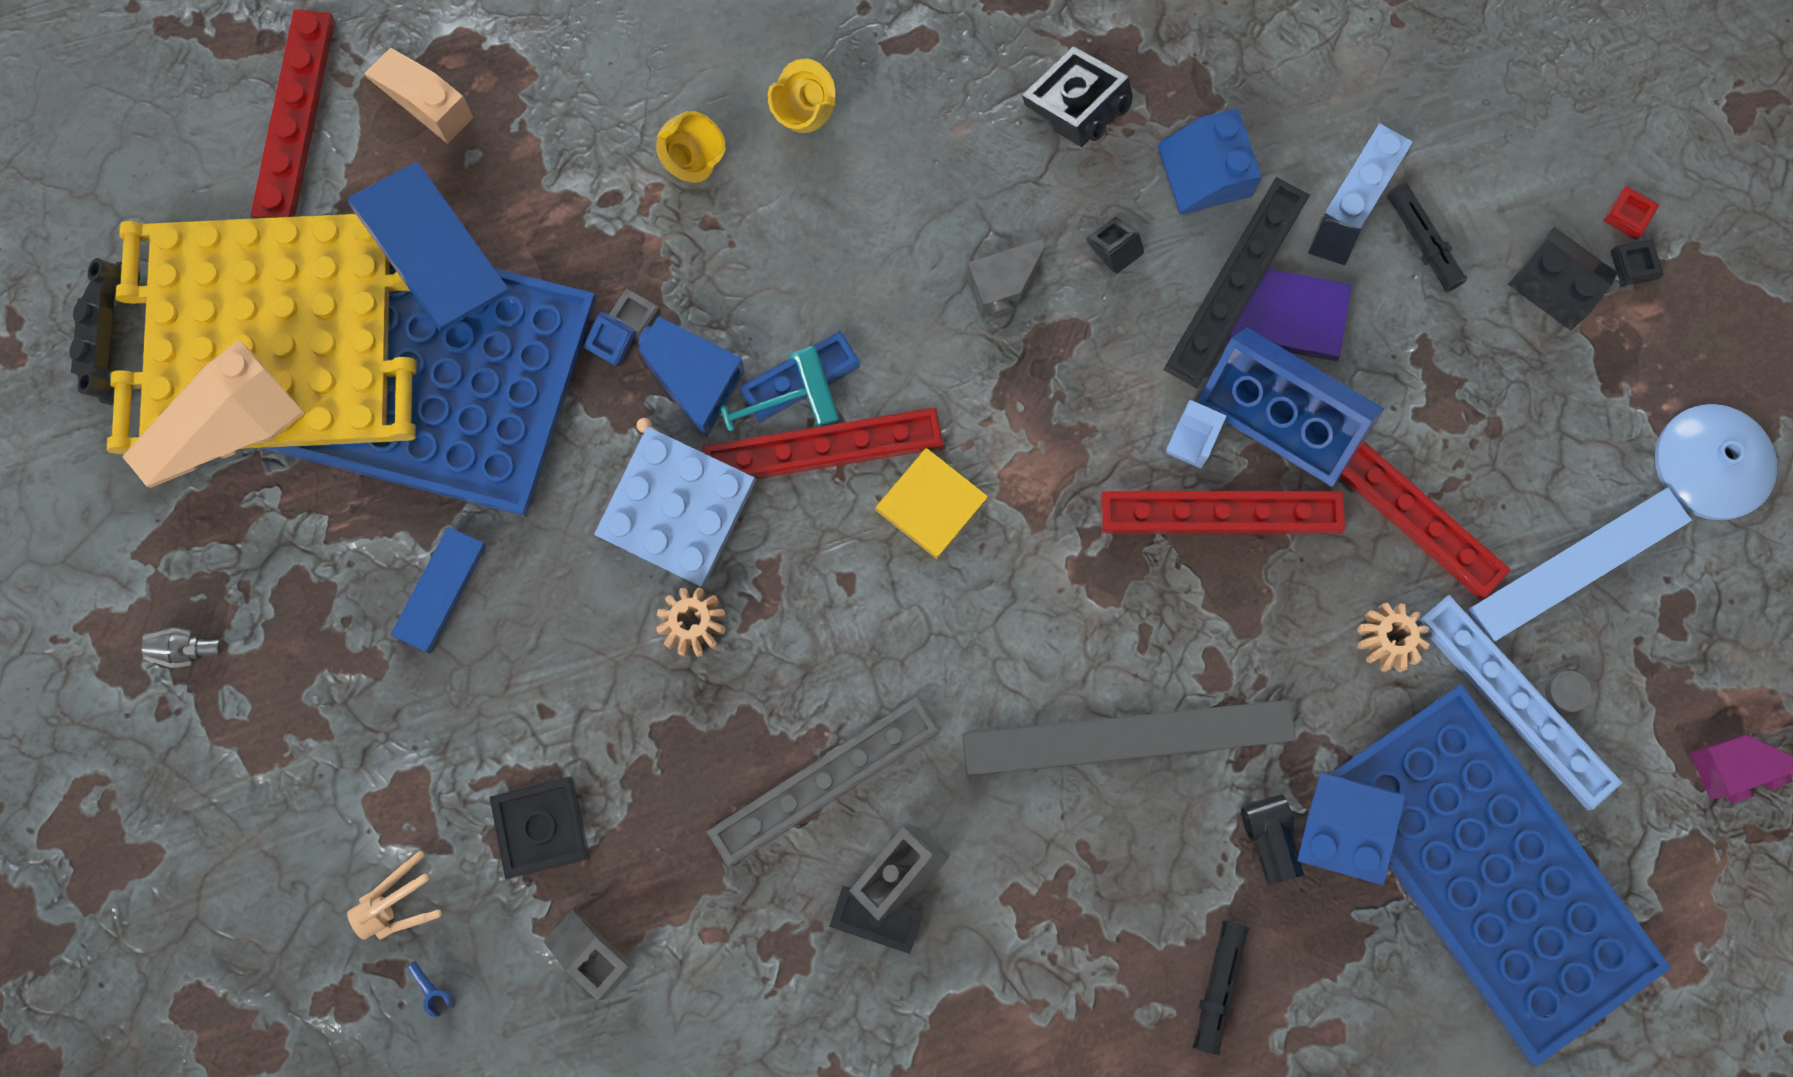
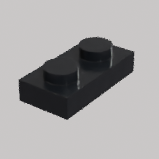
(894, 931)

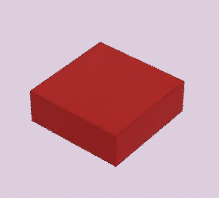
(1631, 212)

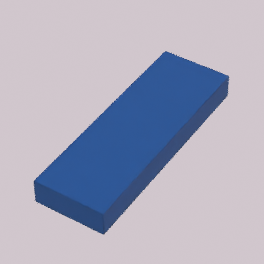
(836, 360)
(438, 590)

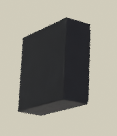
(1636, 262)

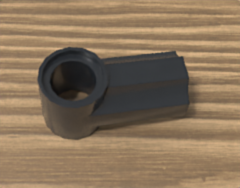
(1270, 827)

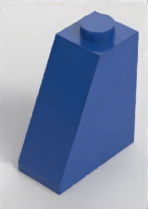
(691, 371)

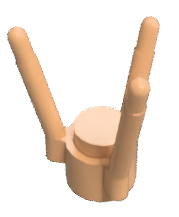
(375, 911)

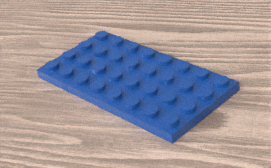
(1505, 878)

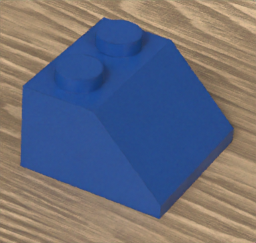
(1210, 162)
(1351, 828)

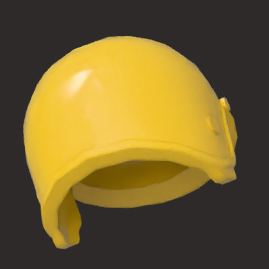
(803, 96)
(690, 146)

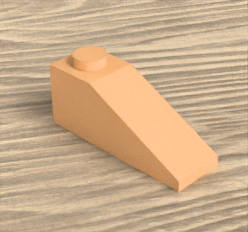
(421, 93)

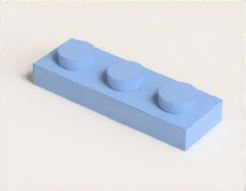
(1368, 177)

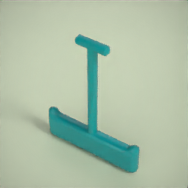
(814, 387)

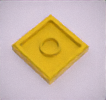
(931, 503)

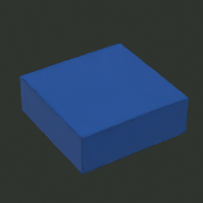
(610, 338)

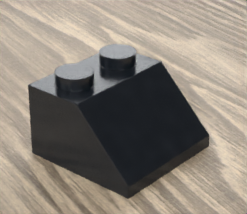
(1563, 279)

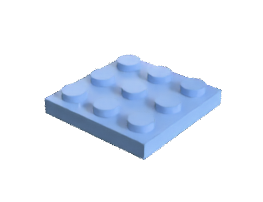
(675, 507)

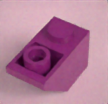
(1739, 765)

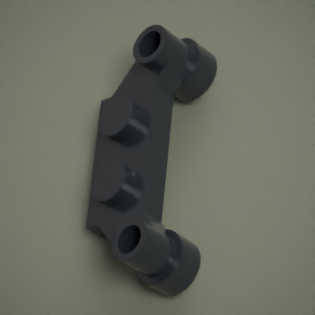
(93, 331)

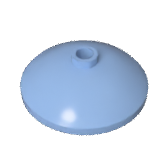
(1698, 472)

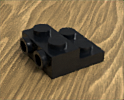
(1080, 96)

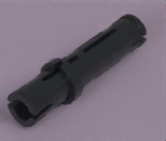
(1434, 249)
(1218, 996)

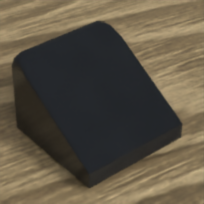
(1334, 240)
(1116, 244)

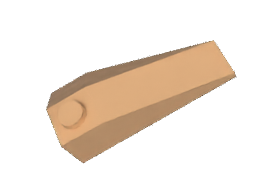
(218, 412)

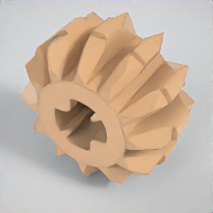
(697, 634)
(1388, 652)

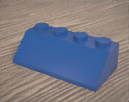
(1289, 405)

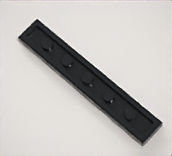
(1236, 282)

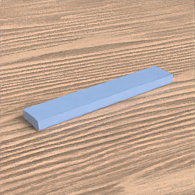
(1579, 565)
(1519, 703)

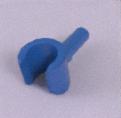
(429, 990)

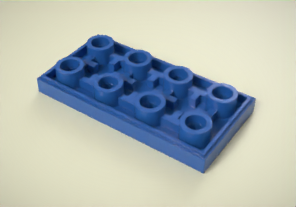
(428, 246)

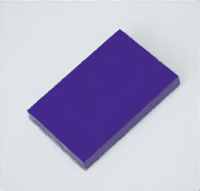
(1298, 313)

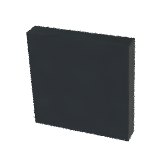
(539, 828)

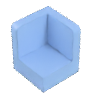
(1195, 434)

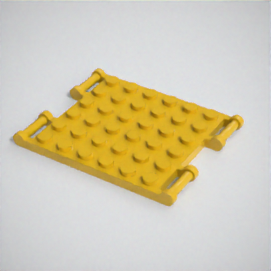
(296, 294)

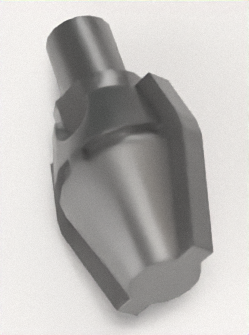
(177, 647)

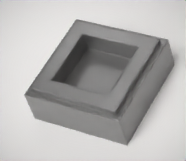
(635, 311)

